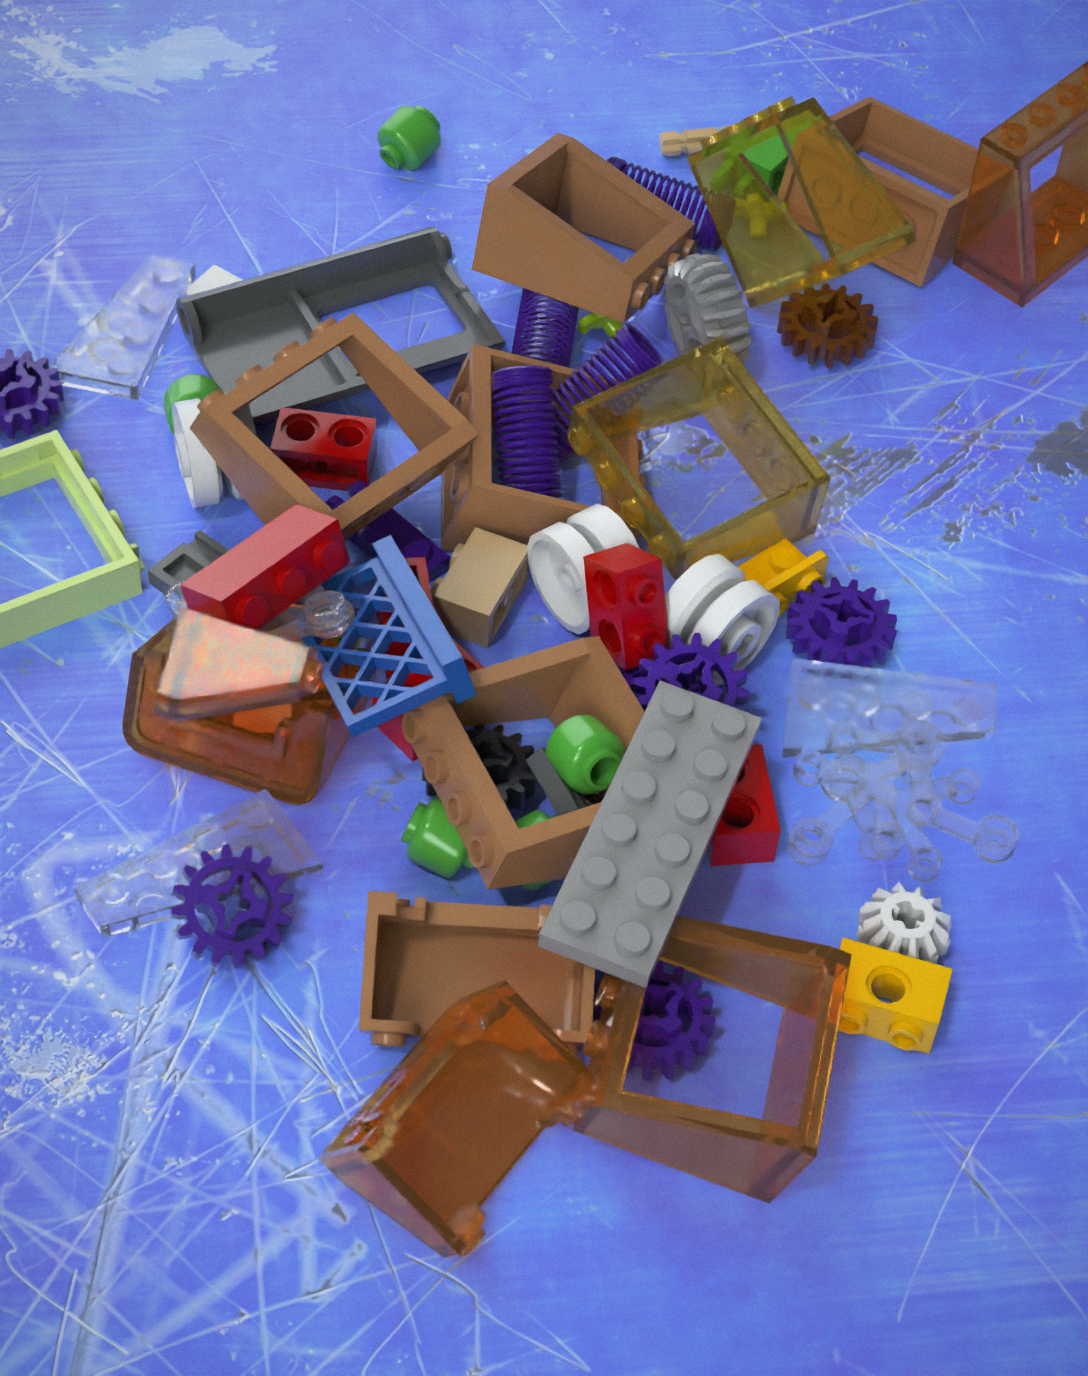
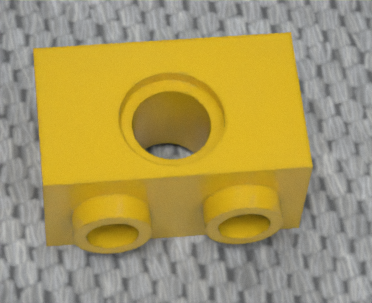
(910, 983)

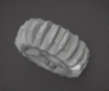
(705, 305)

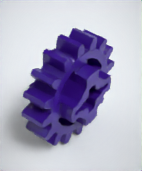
(27, 393)
(841, 625)
(704, 663)
(257, 911)
(659, 1032)

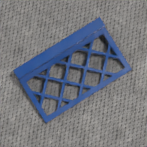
(420, 628)

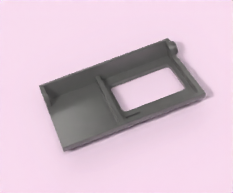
(260, 315)

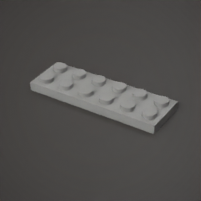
(650, 834)

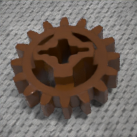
(827, 325)

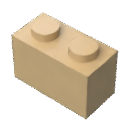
(480, 586)

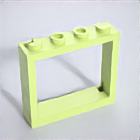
(85, 593)

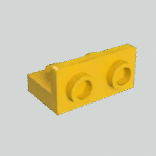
(786, 571)

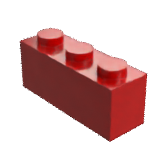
(269, 569)

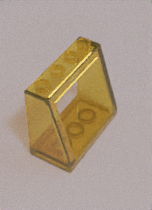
(758, 232)
(719, 387)

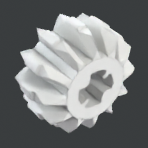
(905, 924)

